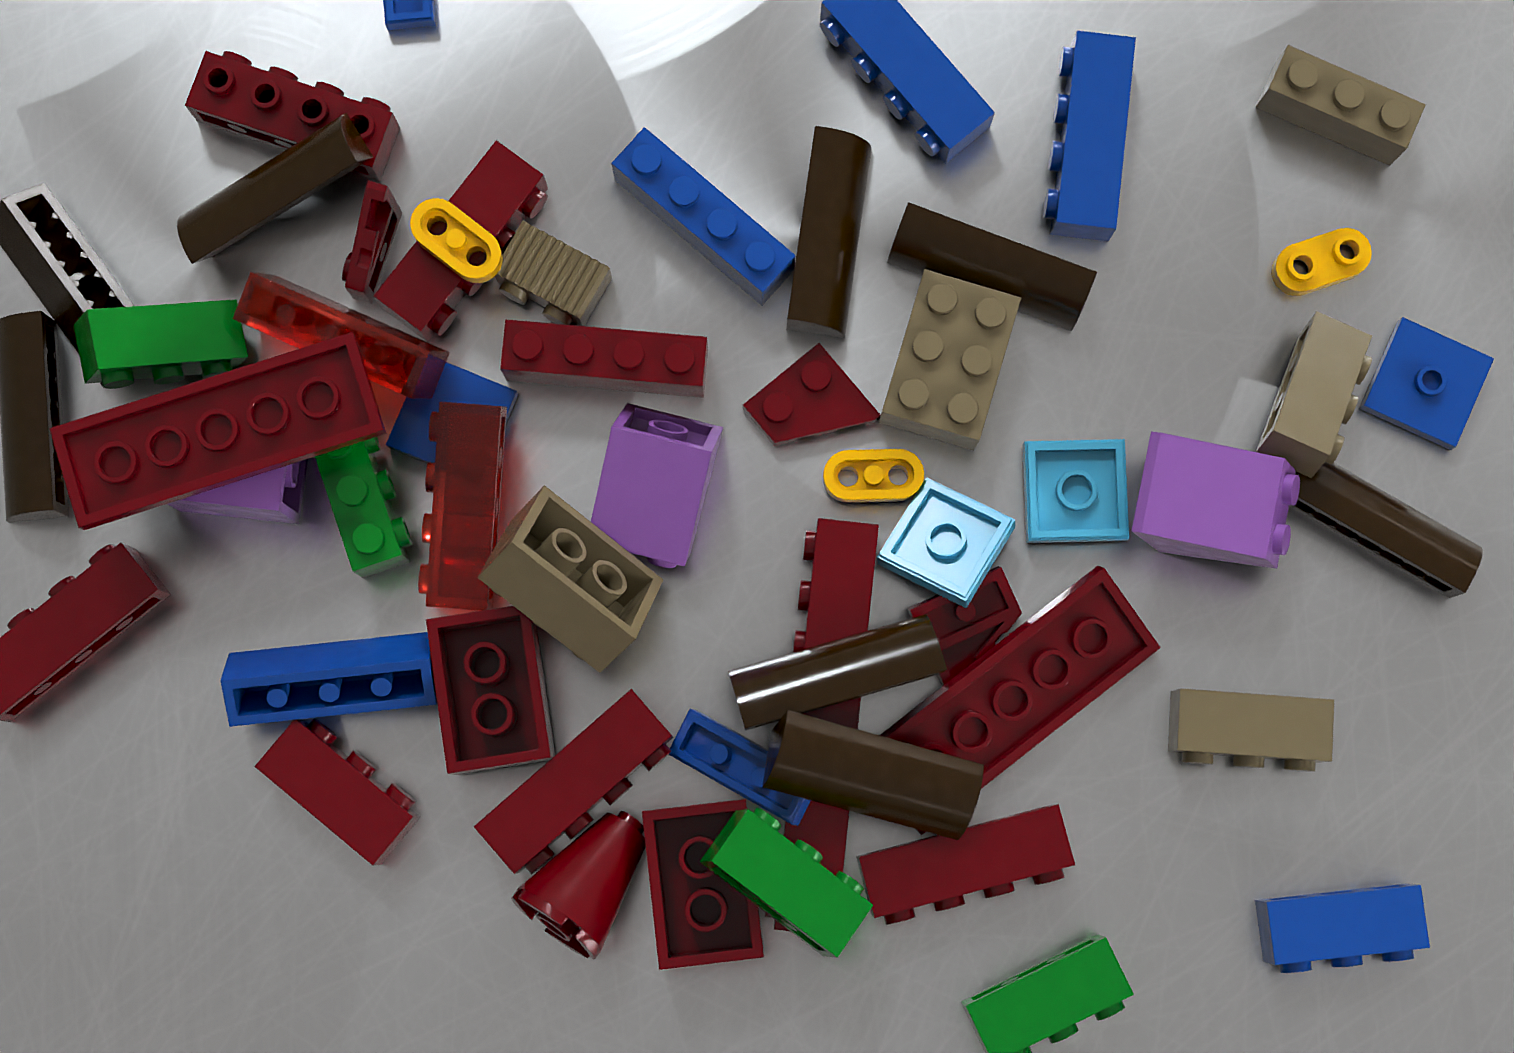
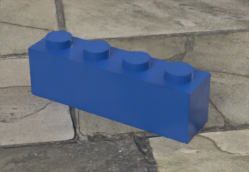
(909, 71)
(1091, 136)
(703, 216)
(328, 679)

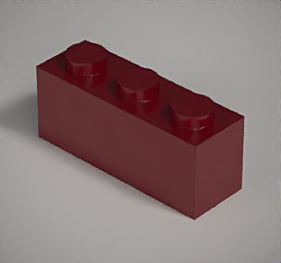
(339, 789)

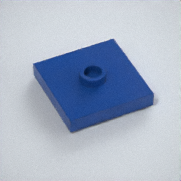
(1426, 383)
(455, 385)

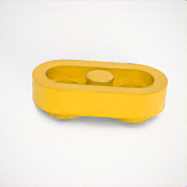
(458, 241)
(1323, 260)
(872, 475)

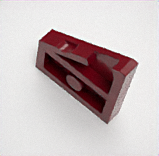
(372, 242)
(809, 400)
(973, 630)

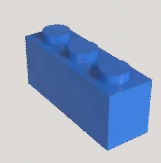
(1342, 926)

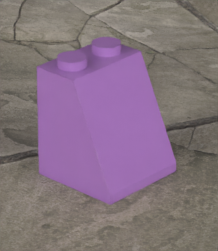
(655, 483)
(264, 497)
(1215, 501)

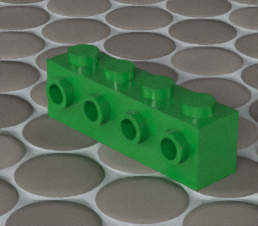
(363, 508)

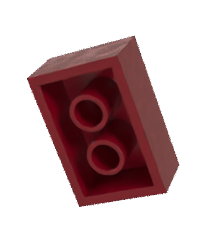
(490, 690)
(694, 910)

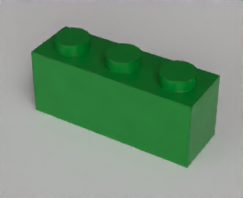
(159, 342)
(788, 881)
(1049, 998)

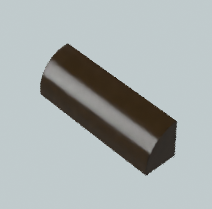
(272, 189)
(829, 233)
(56, 258)
(1047, 284)
(27, 410)
(1389, 529)
(837, 671)
(872, 775)

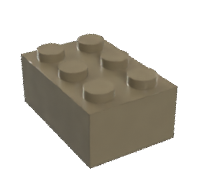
(950, 360)
(571, 579)

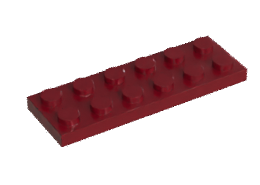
(217, 431)
(1033, 678)

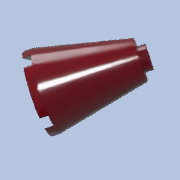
(585, 883)

